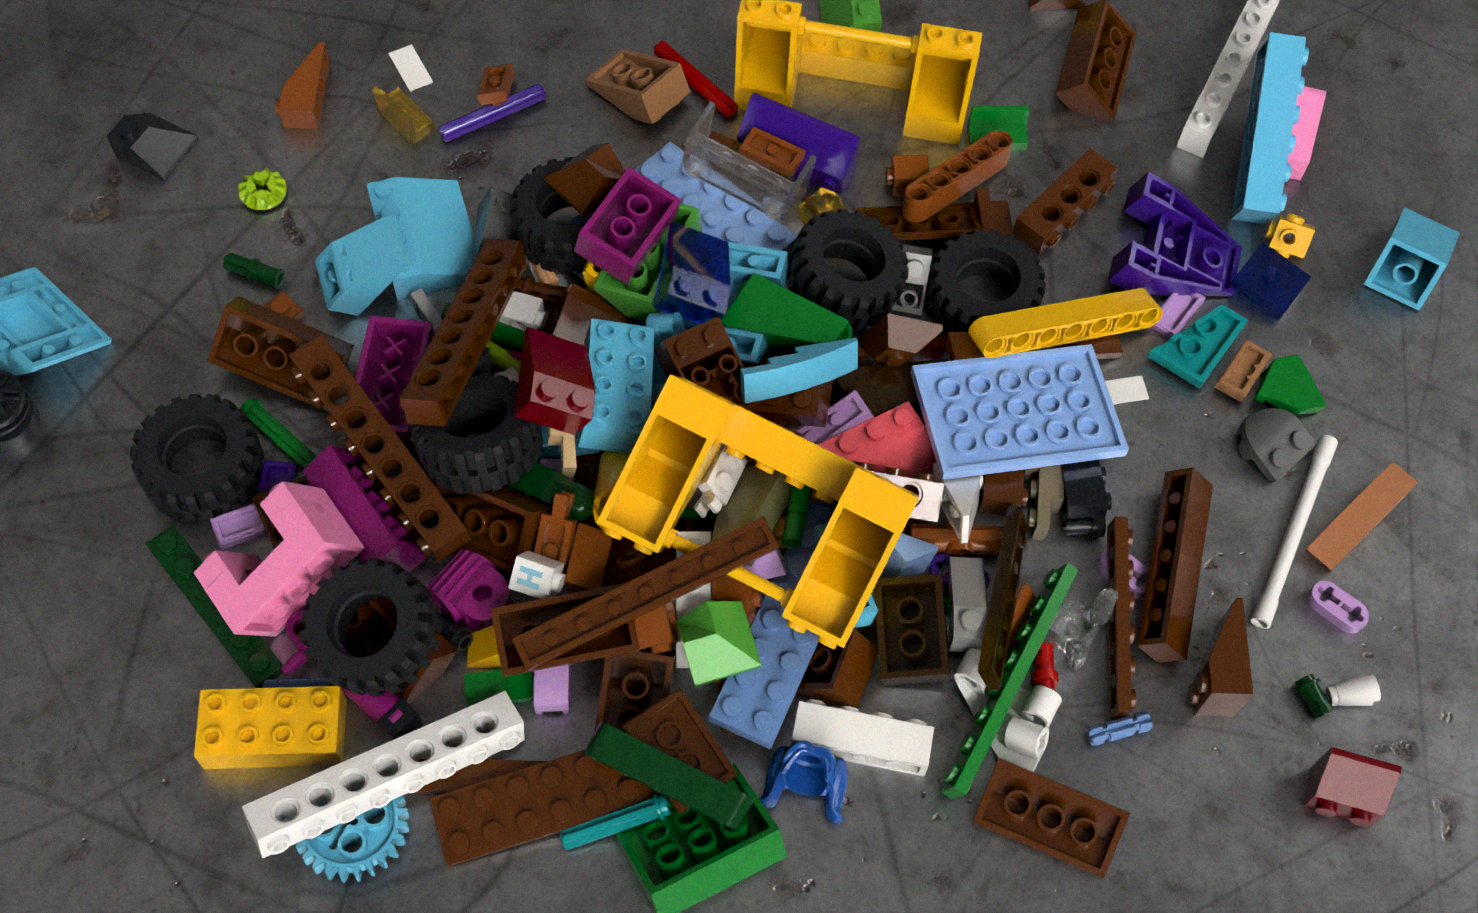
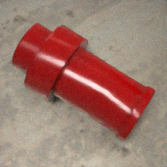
(1044, 667)

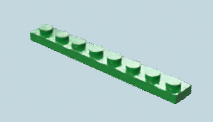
(1018, 661)

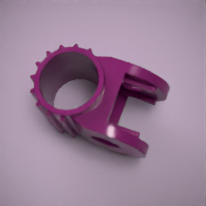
(464, 587)

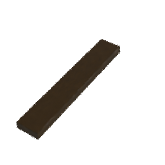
(1003, 599)

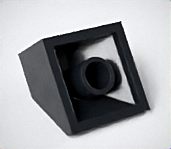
(150, 143)

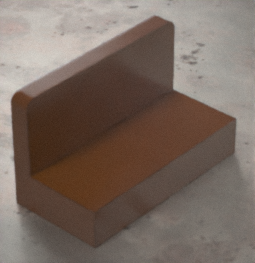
(992, 214)

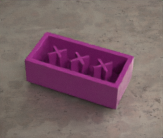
(386, 365)
(364, 508)

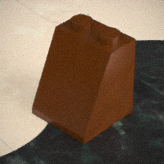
(573, 311)

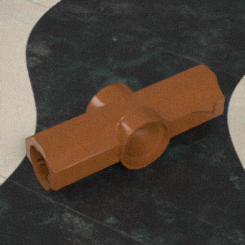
(982, 539)

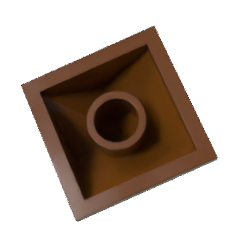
(587, 177)

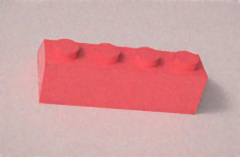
(888, 440)

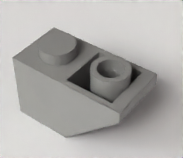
(913, 294)

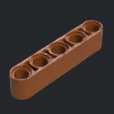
(956, 176)

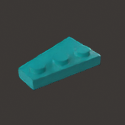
(1201, 346)

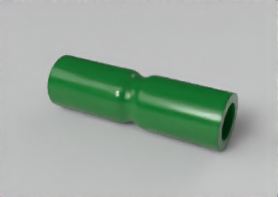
(795, 518)

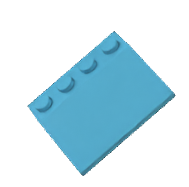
(432, 231)

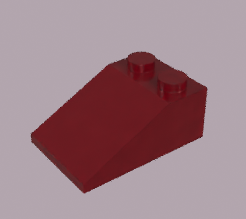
(554, 383)

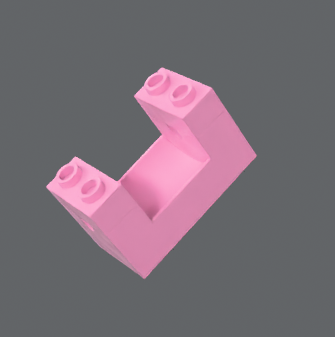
(262, 595)

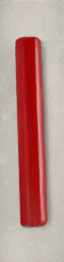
(698, 80)

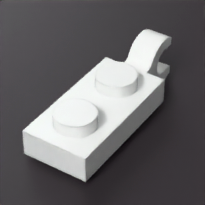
(719, 482)

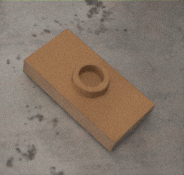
(1243, 370)

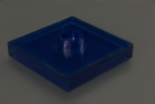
(1270, 281)

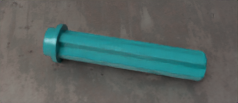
(616, 822)

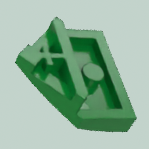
(1290, 387)

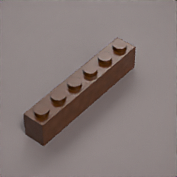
(1175, 566)

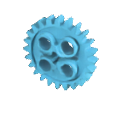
(376, 841)

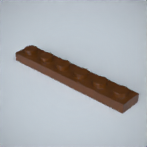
(1120, 631)

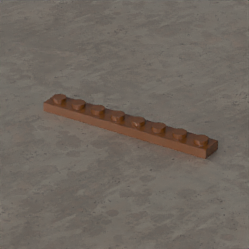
(645, 593)

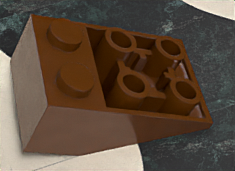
(705, 358)

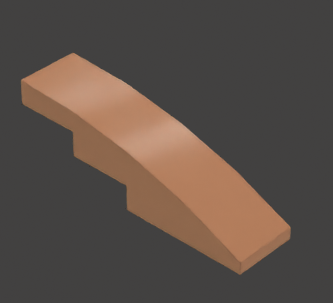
(1361, 516)

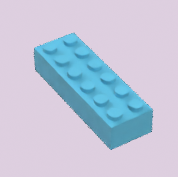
(1269, 128)

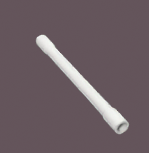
(1268, 600)

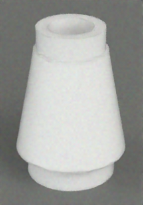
(1355, 691)

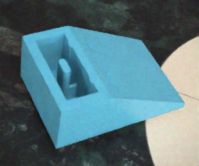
(361, 265)

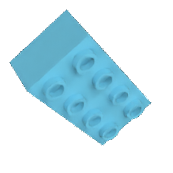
(622, 382)

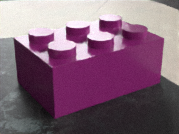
(627, 225)

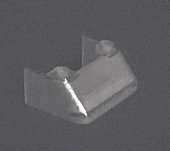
(741, 176)

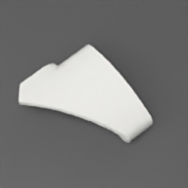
(1026, 724)

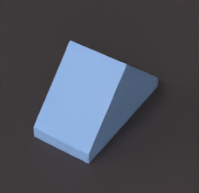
(909, 557)

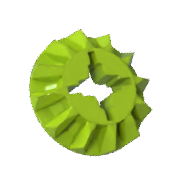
(262, 199)

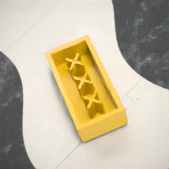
(270, 727)

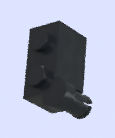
(1085, 499)

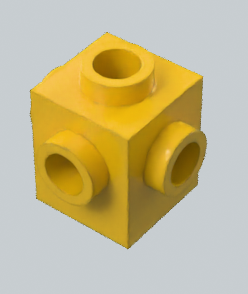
(1298, 243)

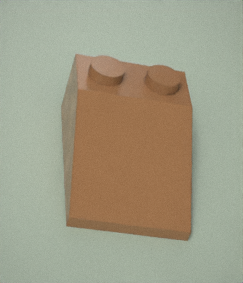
(640, 84)

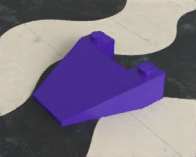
(1181, 246)

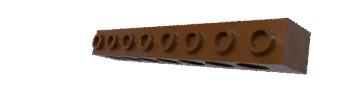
(463, 333)
(320, 358)

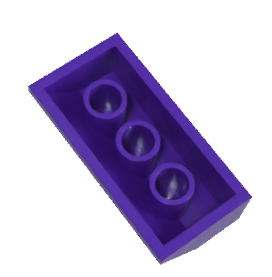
(832, 146)

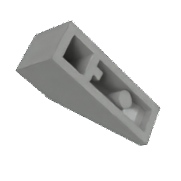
(966, 604)

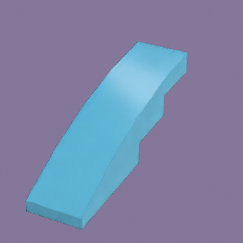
(799, 371)

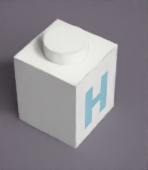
(537, 575)

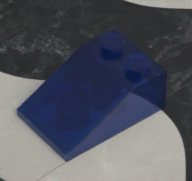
(694, 275)

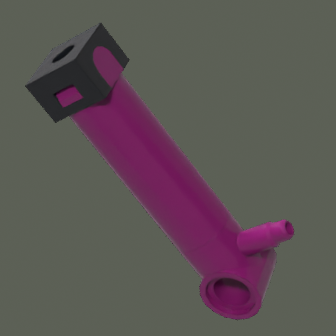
(388, 712)

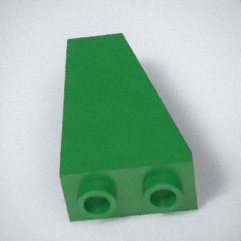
(783, 316)

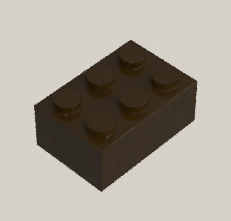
(912, 630)

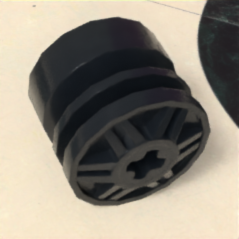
(17, 414)

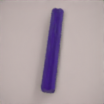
(491, 113)

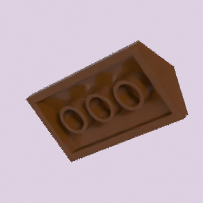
(944, 224)
(1051, 817)

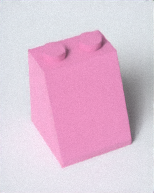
(1311, 106)

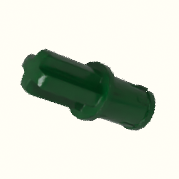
(253, 270)

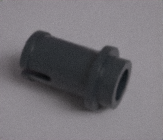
(458, 636)

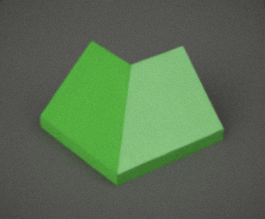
(718, 641)

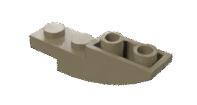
(1047, 491)

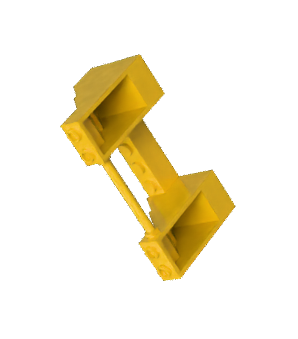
(934, 66)
(677, 450)

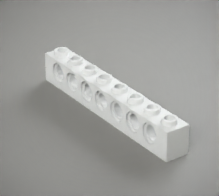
(1226, 76)
(368, 770)

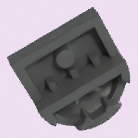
(1274, 441)

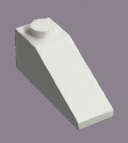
(960, 502)

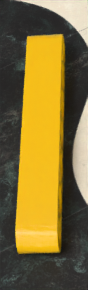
(1064, 322)

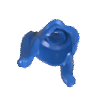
(809, 772)

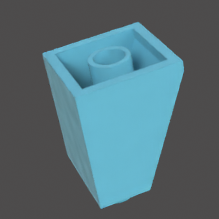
(1412, 259)

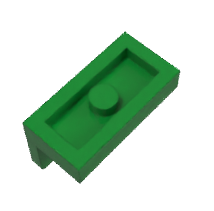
(1003, 118)

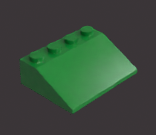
(696, 857)

